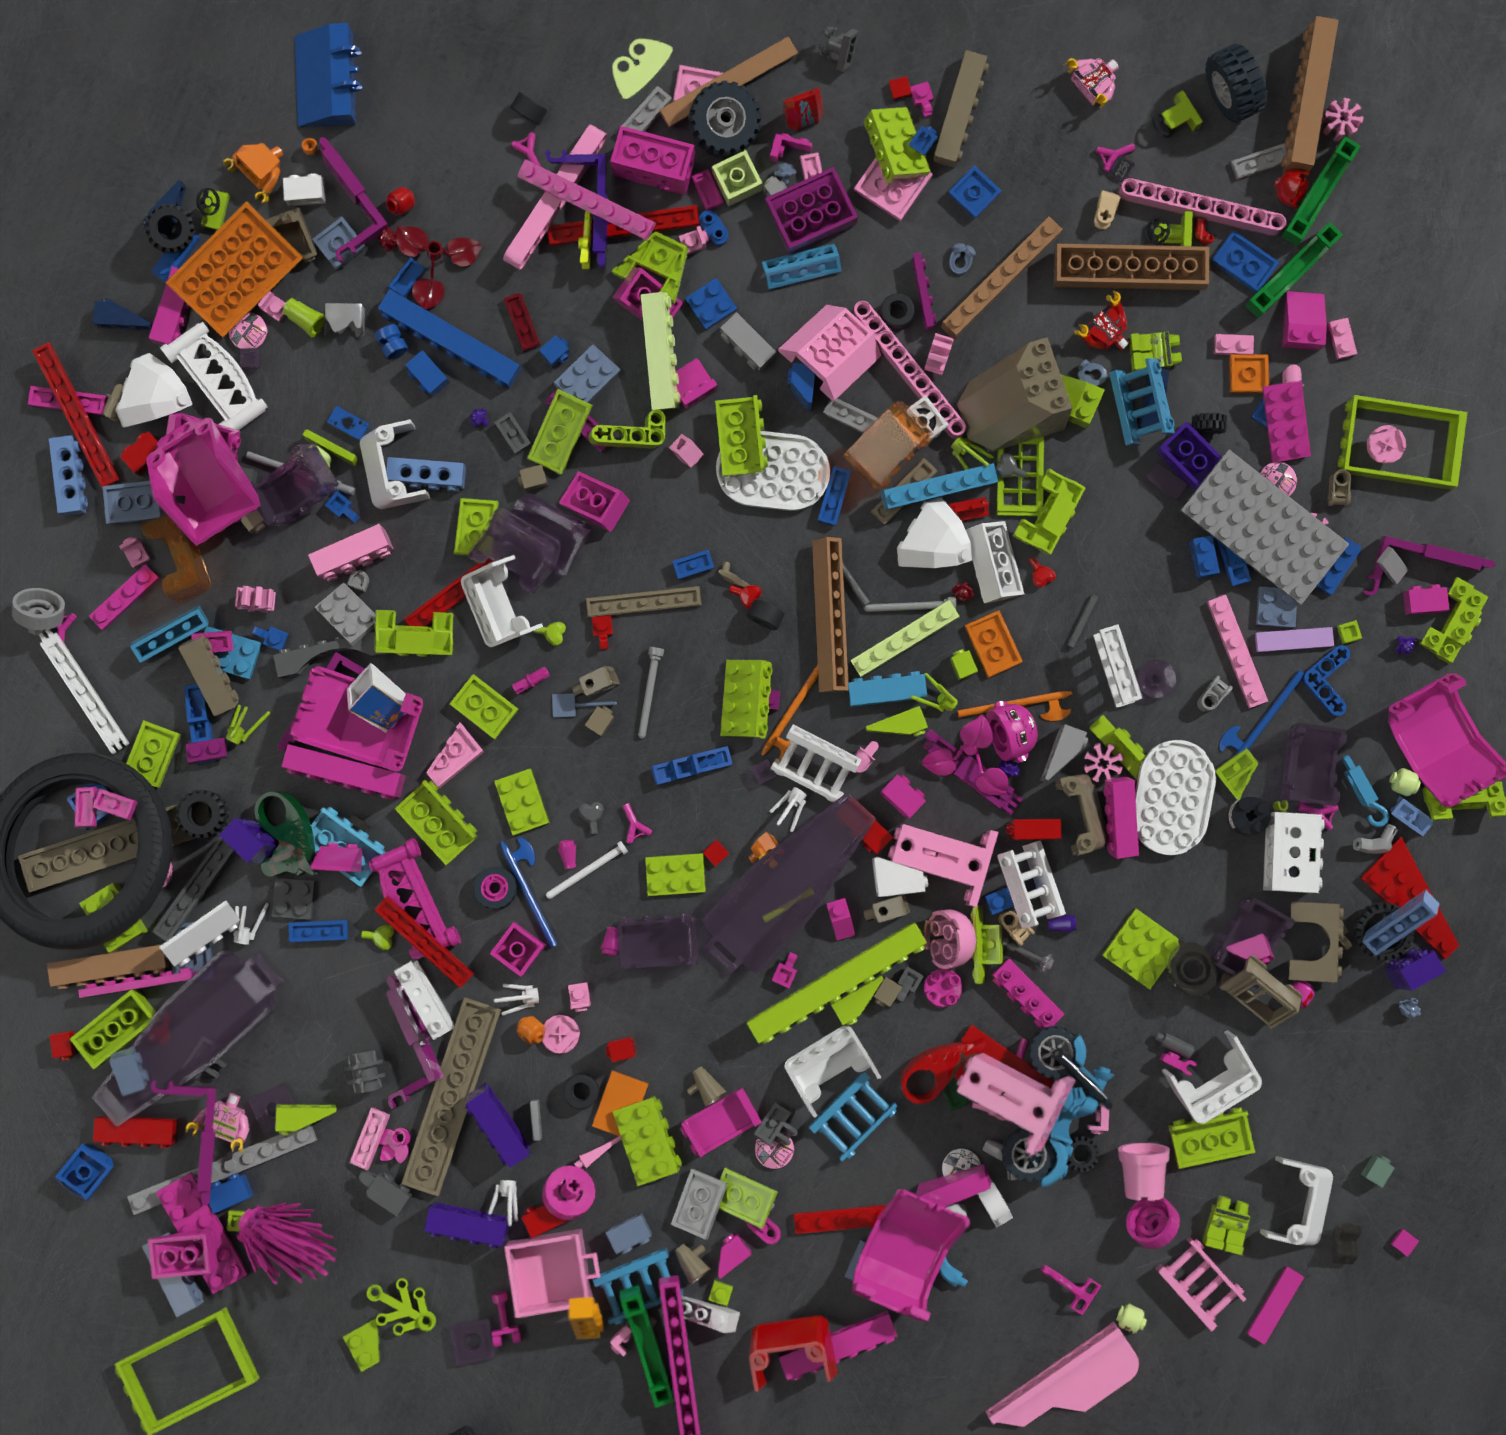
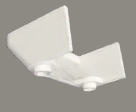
(385, 493)
(491, 604)
(825, 1060)
(1223, 1090)
(1320, 1183)

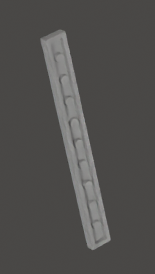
(232, 1164)

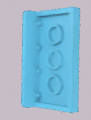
(332, 829)

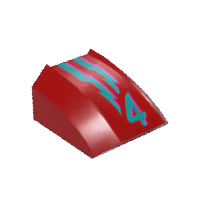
(803, 109)

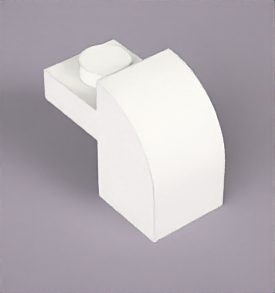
(995, 1205)

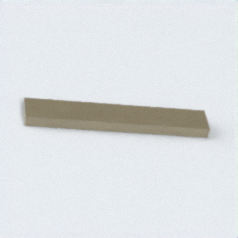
(643, 602)

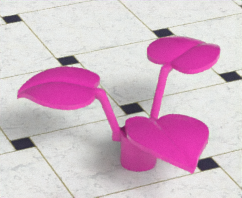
(974, 735)

